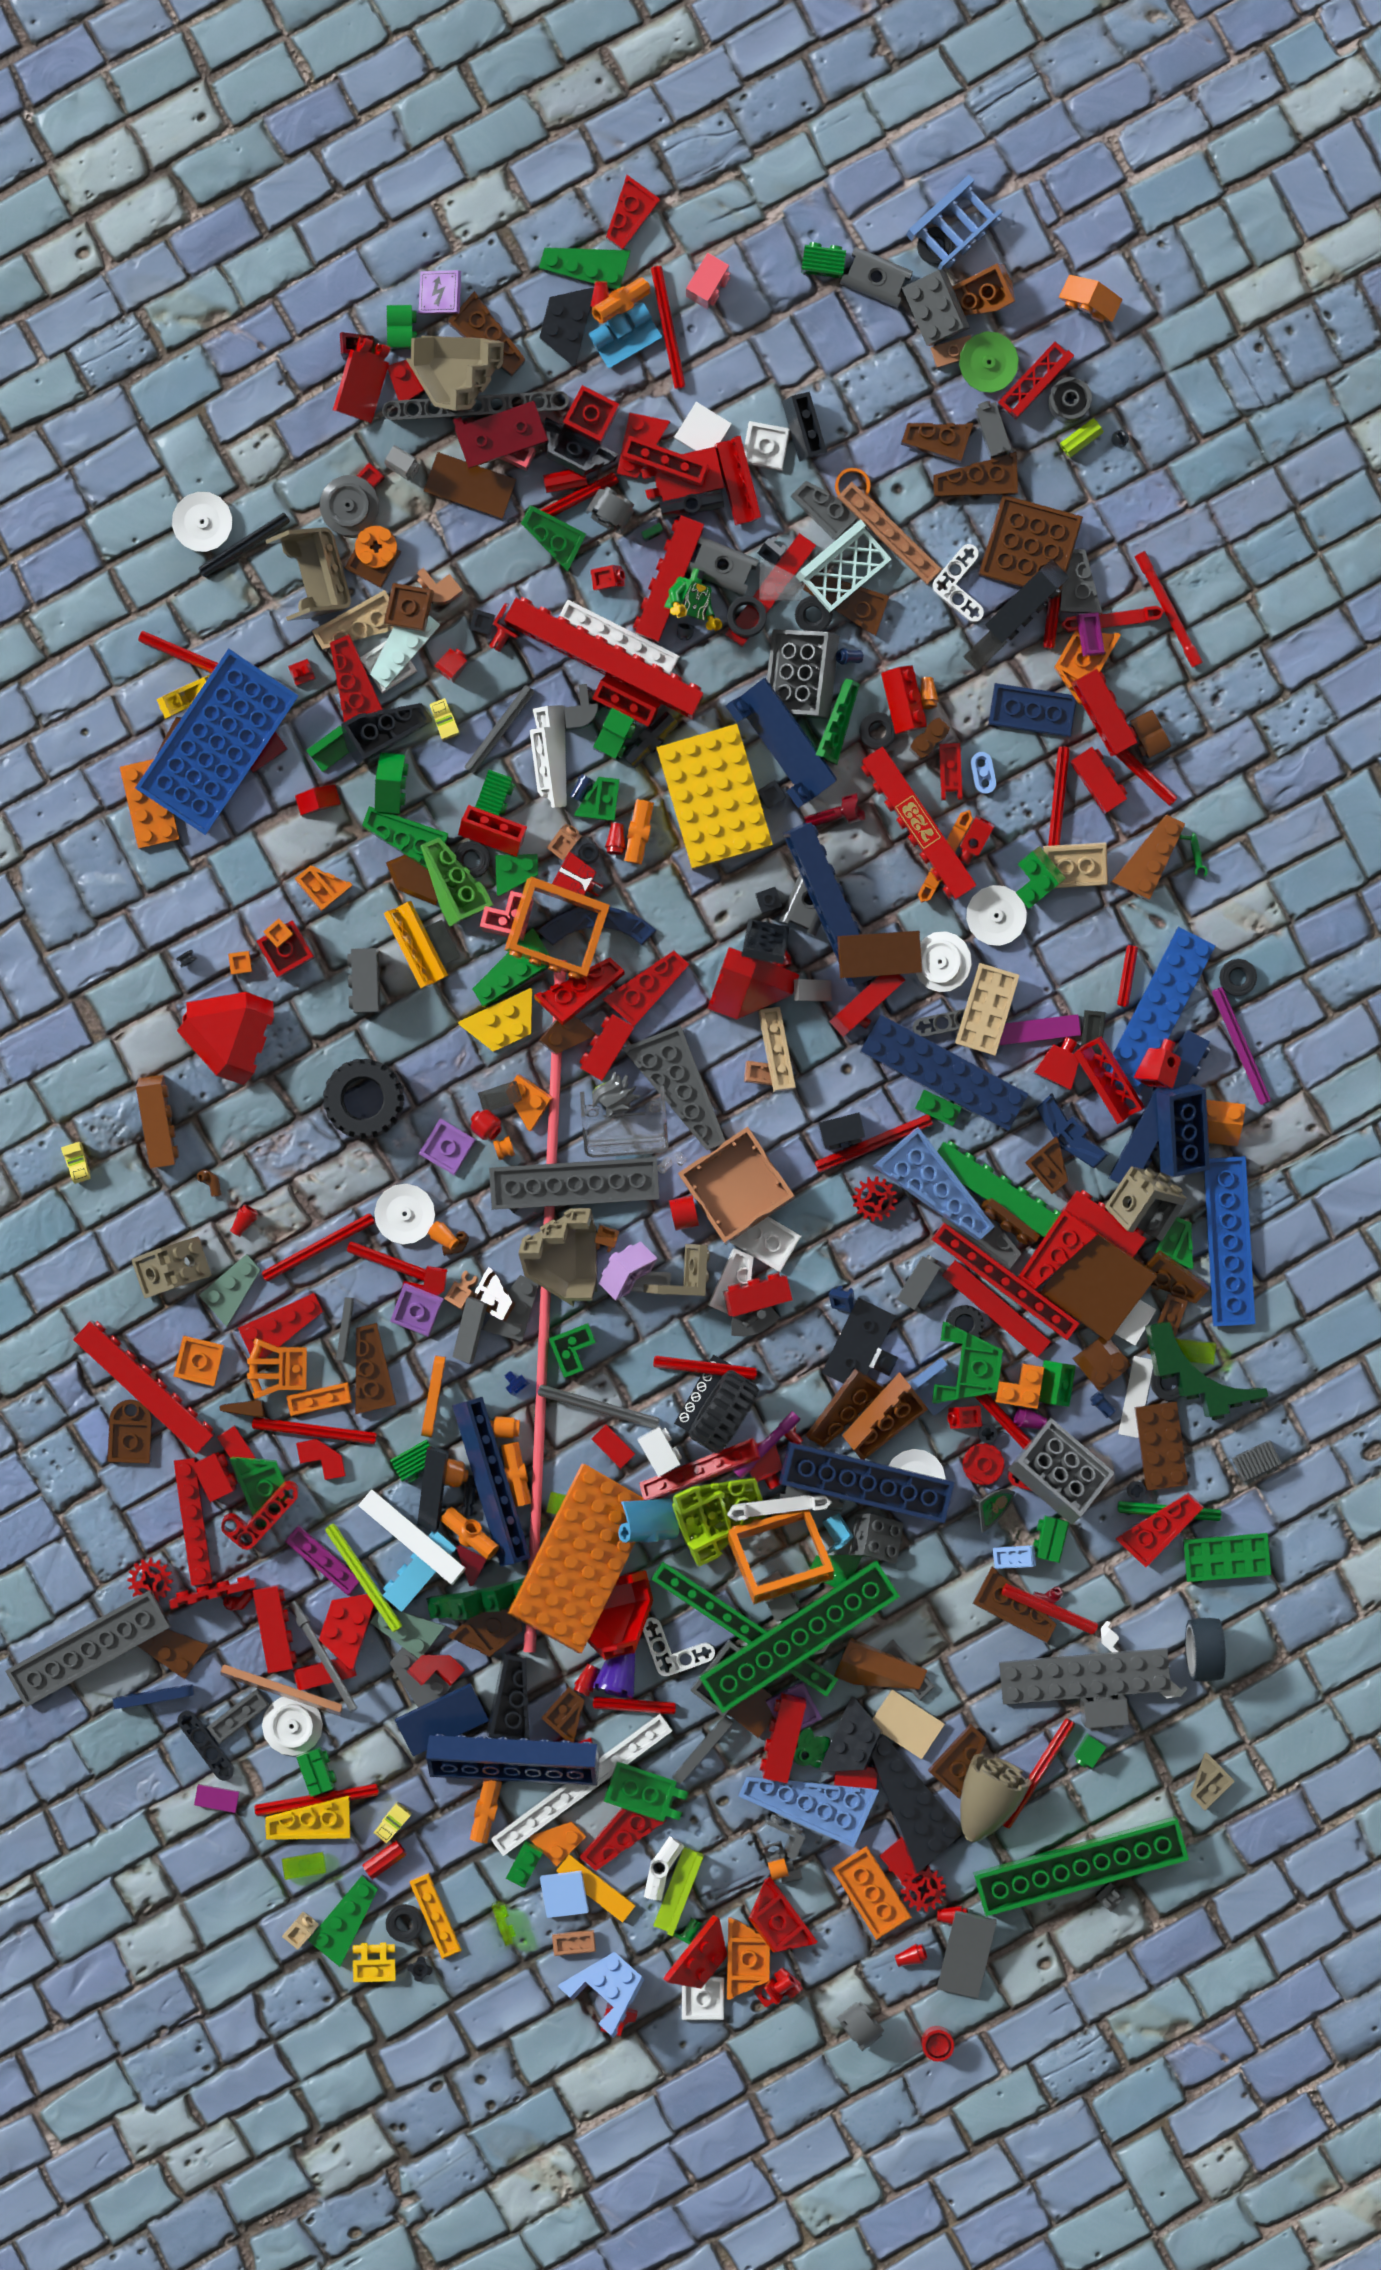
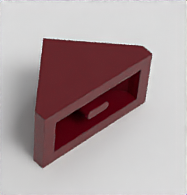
(349, 341)
(472, 1561)

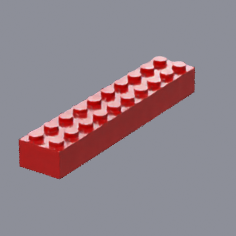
(604, 658)

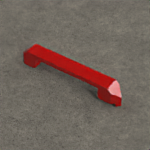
(1144, 615)

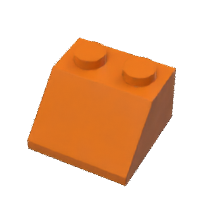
(1224, 1122)

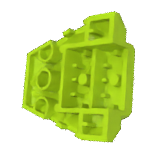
(704, 1517)

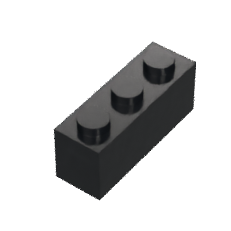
(804, 426)

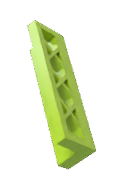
(678, 1890)

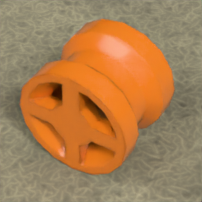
(504, 1148)

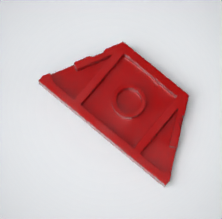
(347, 1627)
(778, 1920)
(700, 1957)

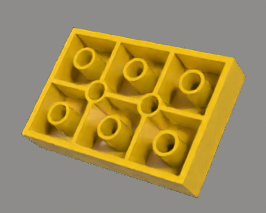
(714, 796)

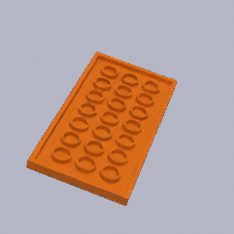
(577, 1561)

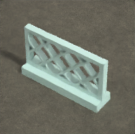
(829, 555)

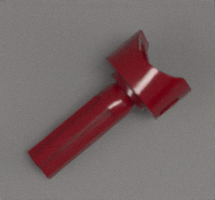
(849, 810)

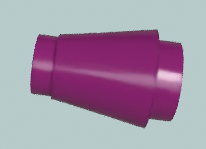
(1029, 1419)

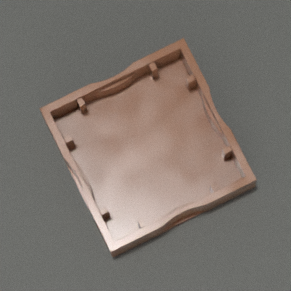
(736, 1185)

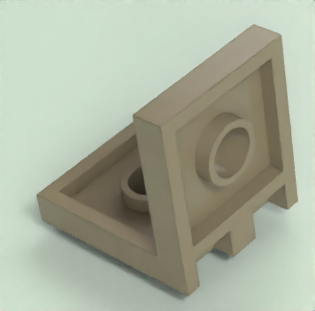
(1143, 1188)
(170, 1267)
(694, 1274)

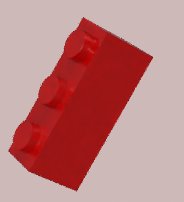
(904, 699)
(627, 700)
(1099, 779)
(492, 830)
(606, 1047)
(757, 1294)

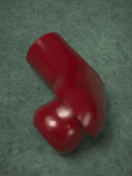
(1052, 1595)

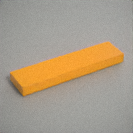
(598, 1889)
(435, 1915)

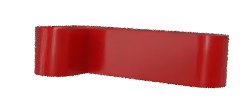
(866, 1002)
(263, 1513)

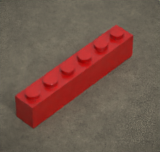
(674, 565)

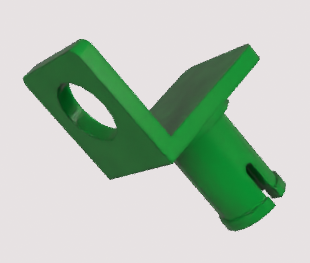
(689, 1933)

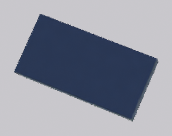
(1032, 710)
(446, 1716)

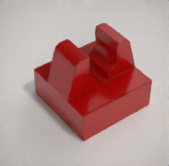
(301, 672)

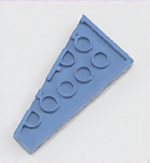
(924, 1174)
(819, 1806)

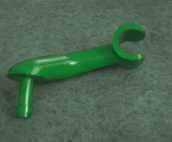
(1196, 852)

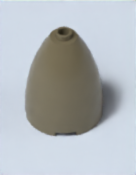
(990, 1796)

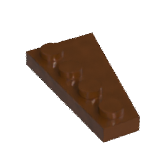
(988, 477)

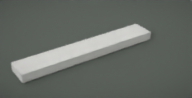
(620, 636)
(412, 1537)

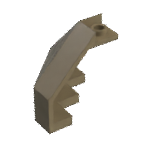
(454, 368)
(563, 1256)

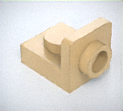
(300, 1930)

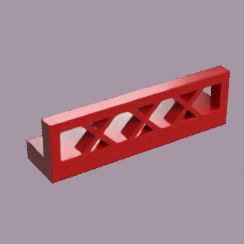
(1041, 385)
(738, 481)
(1105, 1081)

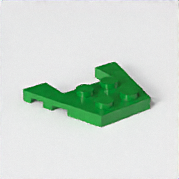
(977, 1366)

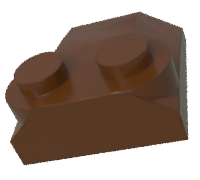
(1102, 1362)

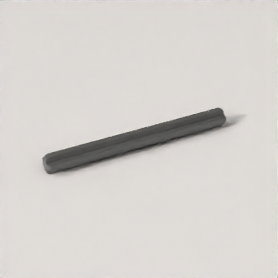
(598, 1406)

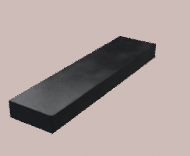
(432, 1488)

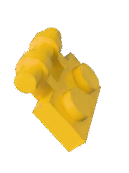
(374, 1969)

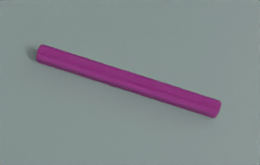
(1241, 1045)

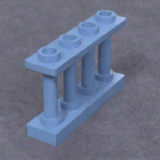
(934, 216)

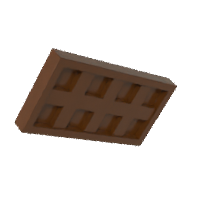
(1161, 1445)

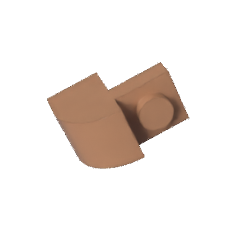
(444, 591)

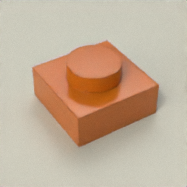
(278, 933)
(240, 962)

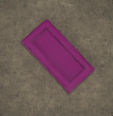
(1090, 634)
(216, 1798)

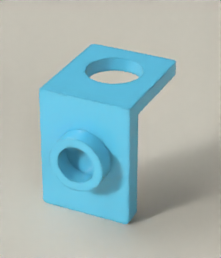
(838, 1531)

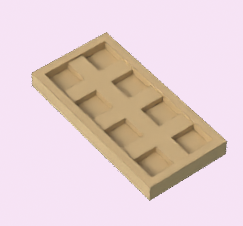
(987, 1009)

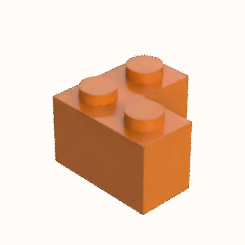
(1091, 298)
(1027, 1390)

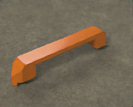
(954, 839)

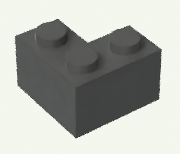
(782, 1605)

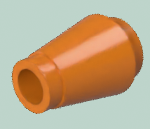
(928, 693)
(441, 1234)

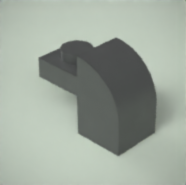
(581, 716)

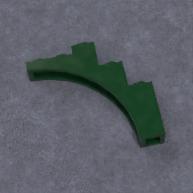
(1169, 1359)
(472, 1603)

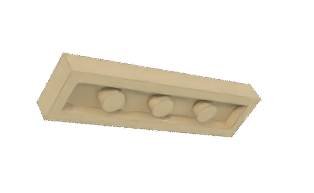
(776, 1049)

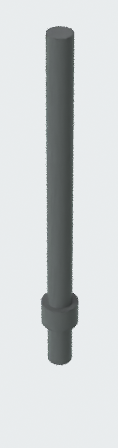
(303, 1622)

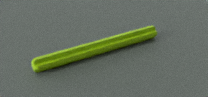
(363, 1577)

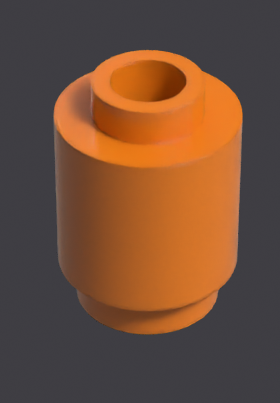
(505, 1427)

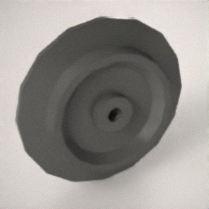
(362, 508)

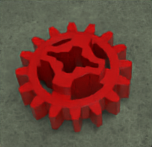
(871, 1189)
(146, 1570)
(932, 1890)

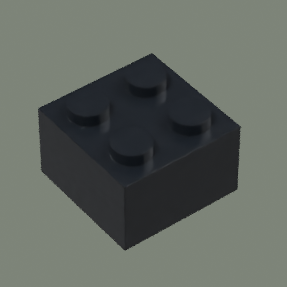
(841, 1130)

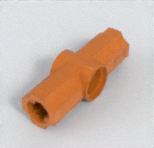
(621, 300)
(639, 831)
(516, 1473)
(470, 1533)
(485, 1811)

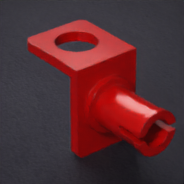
(503, 632)
(775, 1990)

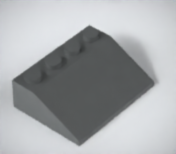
(803, 670)
(1061, 1471)

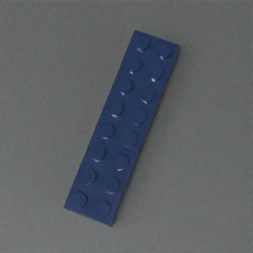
(944, 1072)
(866, 1482)
(513, 1760)

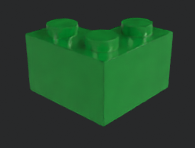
(614, 734)
(390, 782)
(1042, 874)
(566, 1346)

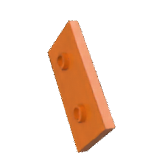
(871, 1892)

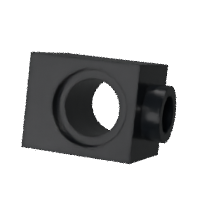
(768, 900)

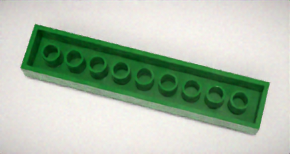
(799, 1636)
(1080, 1866)

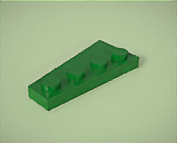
(587, 264)
(836, 729)
(401, 833)
(510, 972)
(341, 1925)

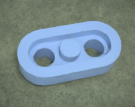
(983, 773)

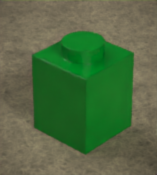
(1089, 1751)

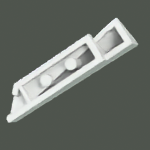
(550, 753)

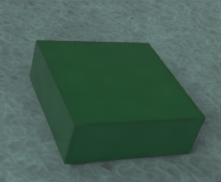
(652, 532)

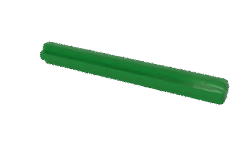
(1150, 1509)

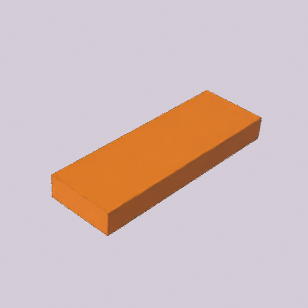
(319, 1399)

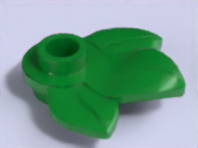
(813, 1746)

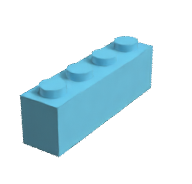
(414, 1576)

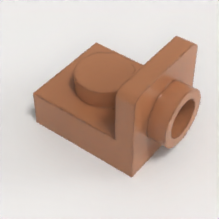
(564, 841)

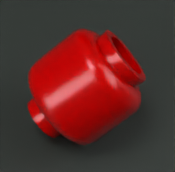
(486, 1125)

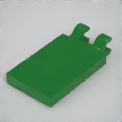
(643, 1792)

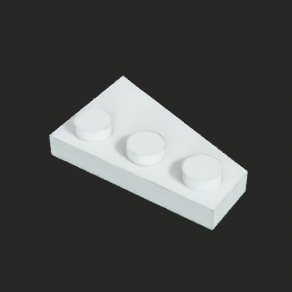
(737, 1270)

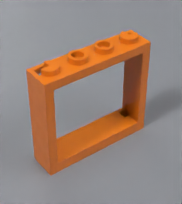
(565, 895)
(788, 1584)

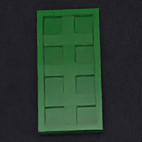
(1227, 1557)

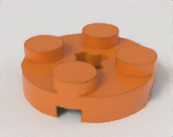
(368, 556)

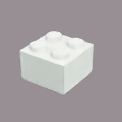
(659, 1450)

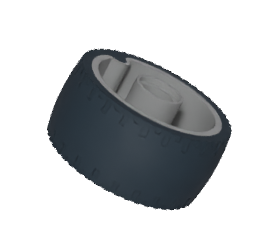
(1205, 1649)

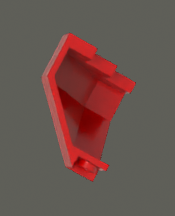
(749, 985)
(228, 1032)
(623, 1616)

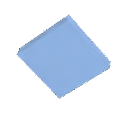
(564, 1894)

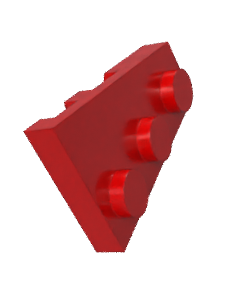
(631, 212)
(645, 429)

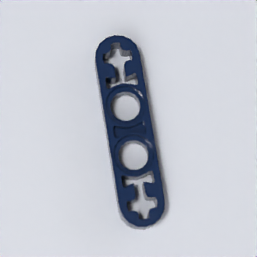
(153, 1696)

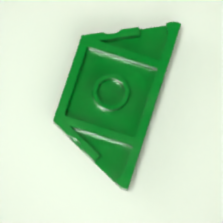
(258, 1482)

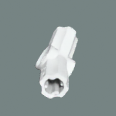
(656, 1880)

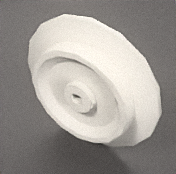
(198, 508)
(998, 901)
(954, 966)
(390, 1211)
(920, 1462)
(290, 1740)

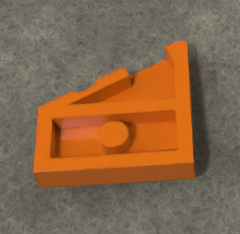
(321, 886)
(533, 1102)
(558, 1841)

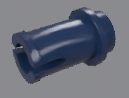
(846, 656)
(581, 787)
(1102, 1404)

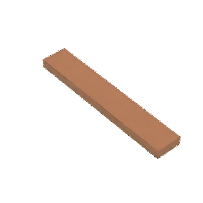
(889, 533)
(281, 1690)

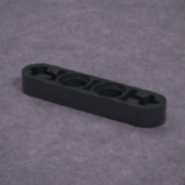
(204, 1746)

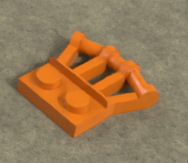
(291, 1368)

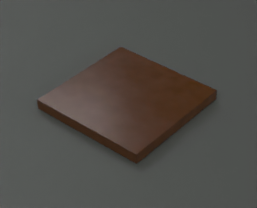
(1027, 539)
(1099, 1286)

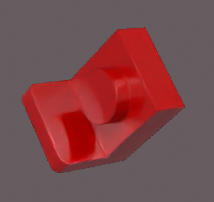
(607, 577)
(964, 1417)

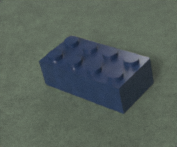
(1183, 1130)

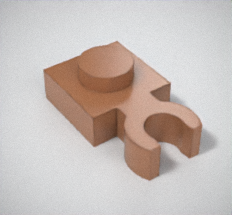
(459, 1292)

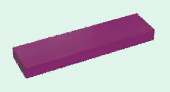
(1040, 1029)
(322, 1560)

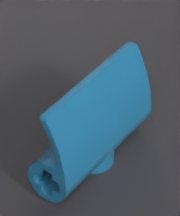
(625, 335)
(649, 1521)

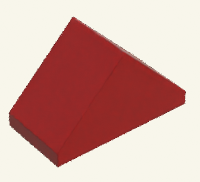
(317, 799)

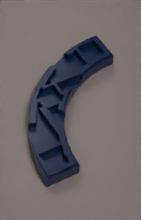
(583, 919)

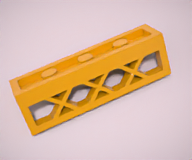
(416, 944)

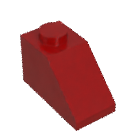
(451, 664)

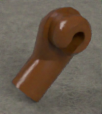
(211, 1180)
(463, 1241)

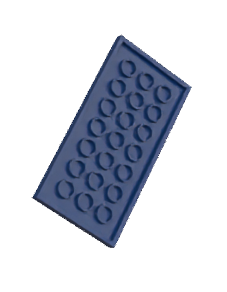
(216, 741)

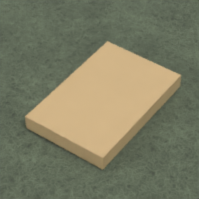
(1080, 863)
(907, 1724)

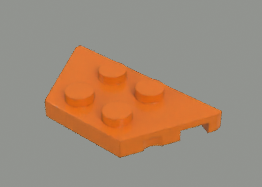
(1073, 664)
(747, 1959)

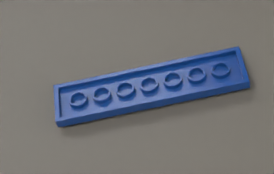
(1162, 1002)
(1229, 1242)

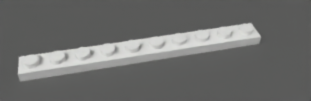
(569, 1794)

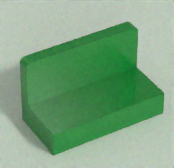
(329, 749)
(1057, 1383)

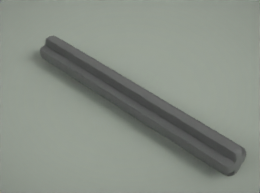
(499, 729)

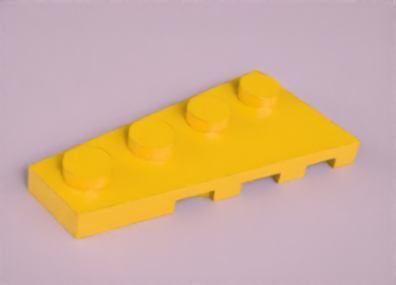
(315, 1821)

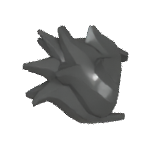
(615, 1095)

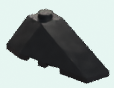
(377, 731)

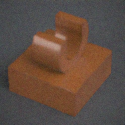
(607, 1237)

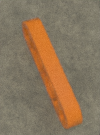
(433, 1396)

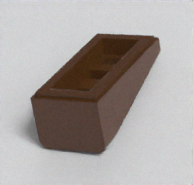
(249, 1408)

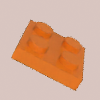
(198, 1360)

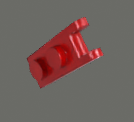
(950, 769)

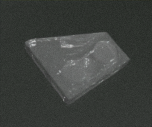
(778, 583)

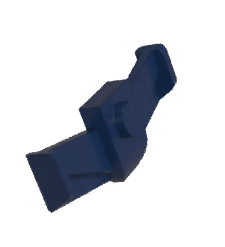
(1070, 1133)

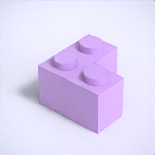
(626, 1268)

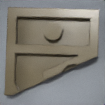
(1210, 1782)

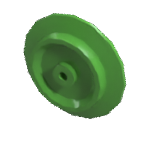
(1001, 357)

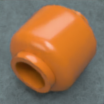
(455, 1473)

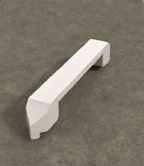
(781, 1505)
(1109, 1638)

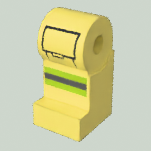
(444, 719)
(76, 1162)
(392, 1822)

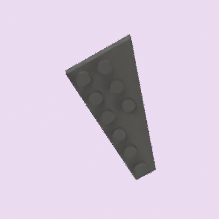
(669, 1063)

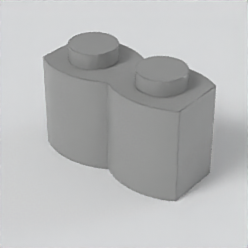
(402, 463)

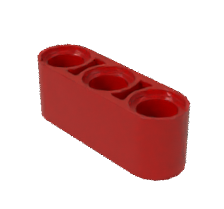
(317, 1675)

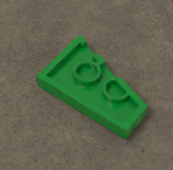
(554, 535)

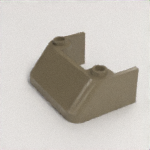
(319, 569)

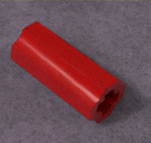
(563, 481)
(384, 1859)

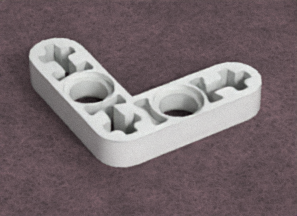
(953, 589)
(674, 1658)

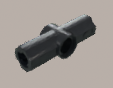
(706, 502)
(650, 739)

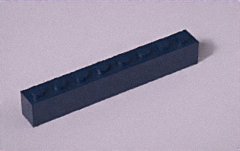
(823, 887)
(1145, 1134)
(491, 1481)

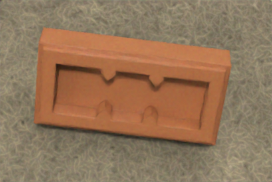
(948, 352)
(757, 1073)
(574, 1942)

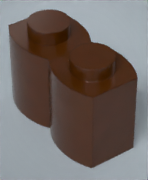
(1150, 734)
(933, 735)

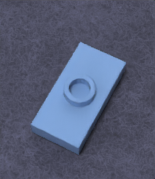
(1014, 1557)

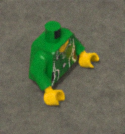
(693, 599)

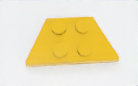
(502, 1022)

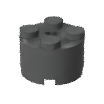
(1076, 390)
(610, 510)
(860, 2026)

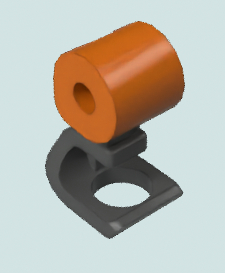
(776, 1861)

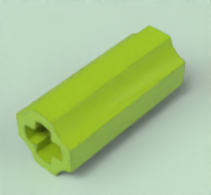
(1081, 438)

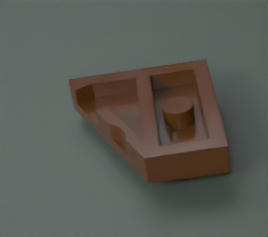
(561, 1037)
(565, 1714)

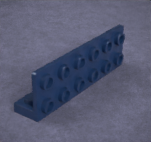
(784, 740)

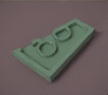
(230, 1289)
(414, 1635)

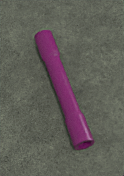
(783, 1428)

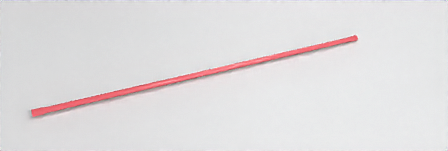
(543, 1340)

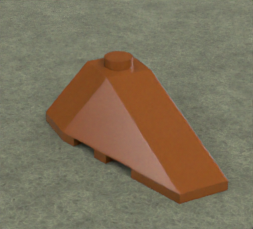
(985, 291)
(872, 1667)

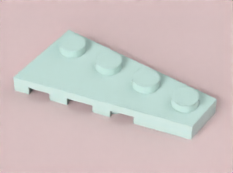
(399, 650)

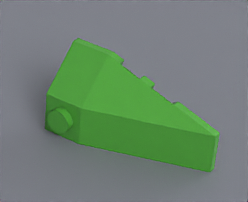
(455, 888)

